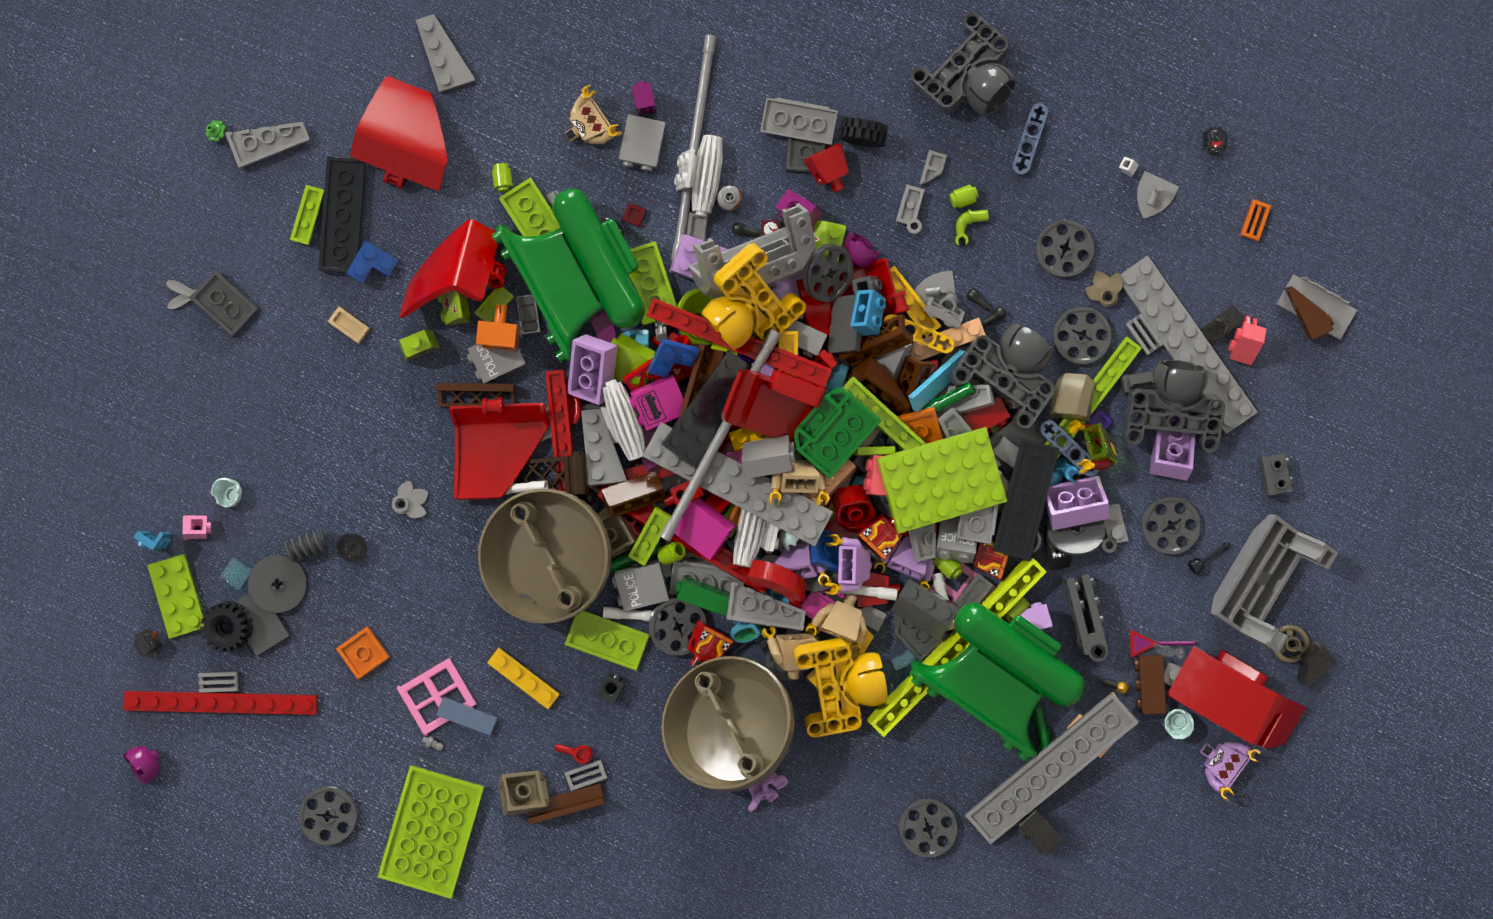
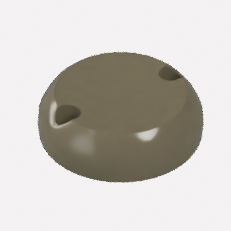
(547, 555)
(729, 725)

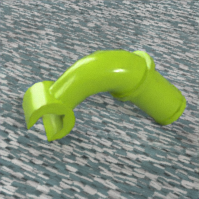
(967, 218)

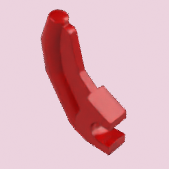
(575, 408)

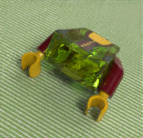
(1099, 446)

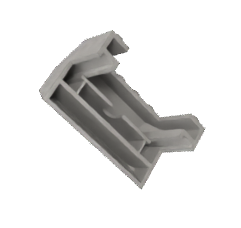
(786, 252)
(1260, 576)

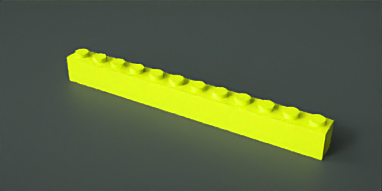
(999, 602)

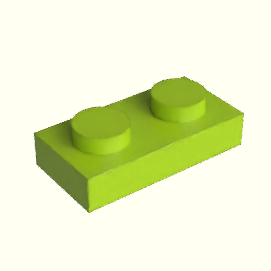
(487, 309)

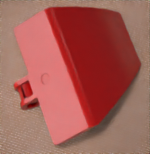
(402, 135)
(459, 264)
(819, 313)
(494, 445)

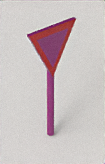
(1140, 643)

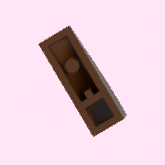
(1312, 318)

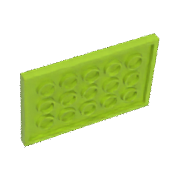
(941, 480)
(431, 831)

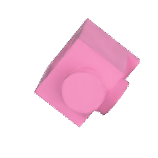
(193, 522)

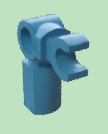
(1063, 468)

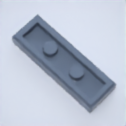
(466, 715)

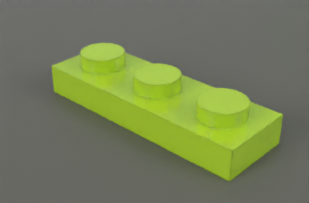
(307, 215)
(649, 536)

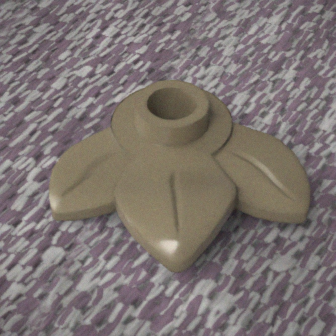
(1104, 285)

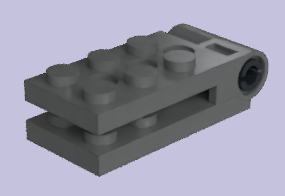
(1095, 638)

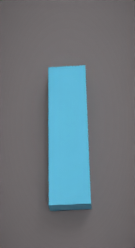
(934, 383)

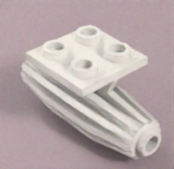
(701, 173)
(622, 420)
(752, 535)

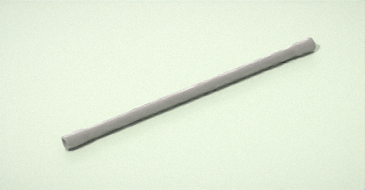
(708, 51)
(672, 525)

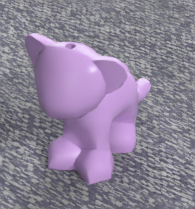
(762, 791)

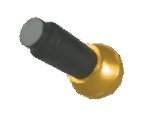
(1120, 687)

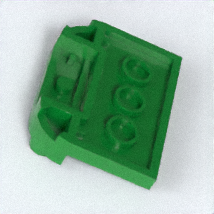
(834, 430)

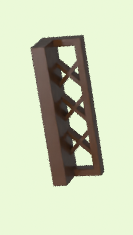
(879, 346)
(705, 367)
(921, 373)
(472, 387)
(569, 803)

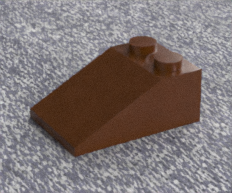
(880, 384)

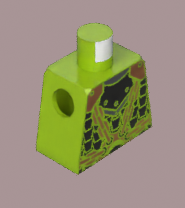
(418, 344)

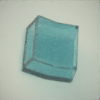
(236, 573)
(902, 660)

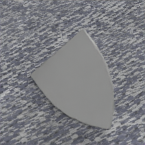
(1154, 194)
(936, 285)

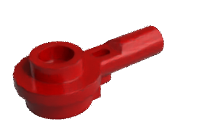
(582, 754)

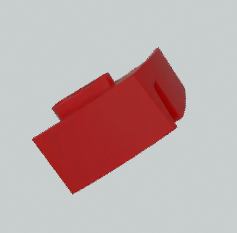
(771, 403)
(1235, 698)

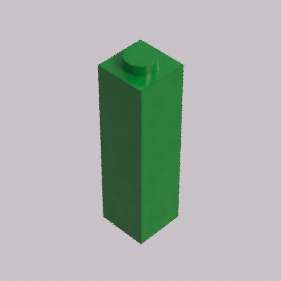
(702, 595)

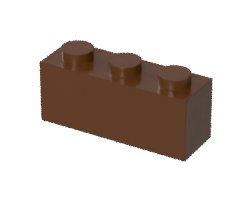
(633, 494)
(1150, 684)

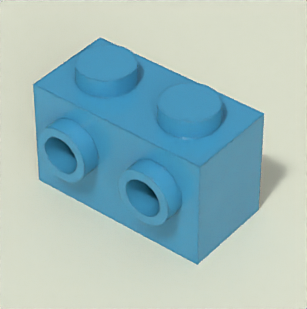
(868, 312)

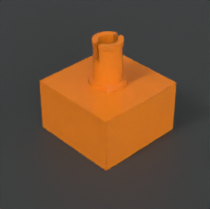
(498, 333)

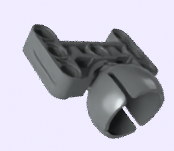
(978, 79)
(1017, 361)
(1176, 392)

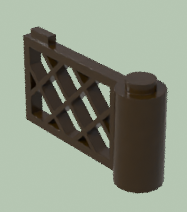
(574, 470)

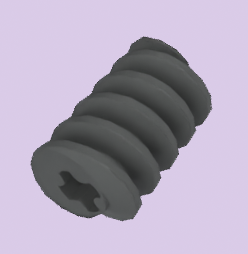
(306, 546)

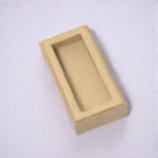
(348, 325)

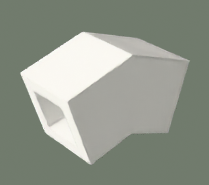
(1131, 168)

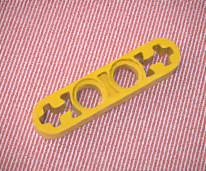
(920, 330)

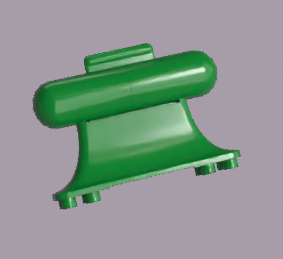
(576, 270)
(1002, 674)

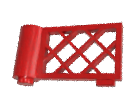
(641, 371)

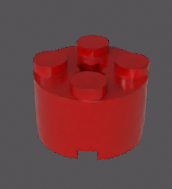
(853, 506)

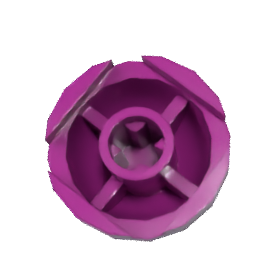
(860, 250)
(143, 763)

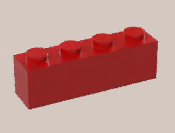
(986, 417)

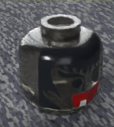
(1214, 140)
(147, 643)

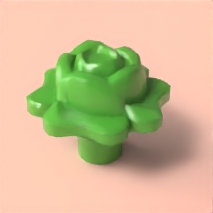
(215, 131)

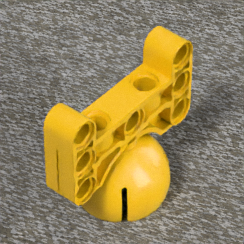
(738, 311)
(854, 684)

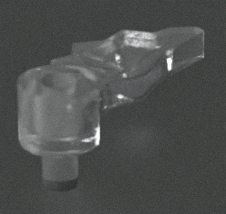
(1167, 651)

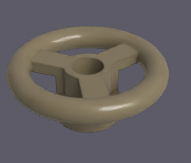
(1297, 644)

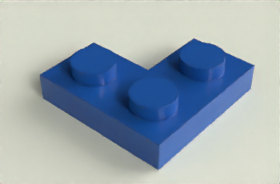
(368, 258)
(670, 353)

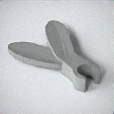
(182, 289)

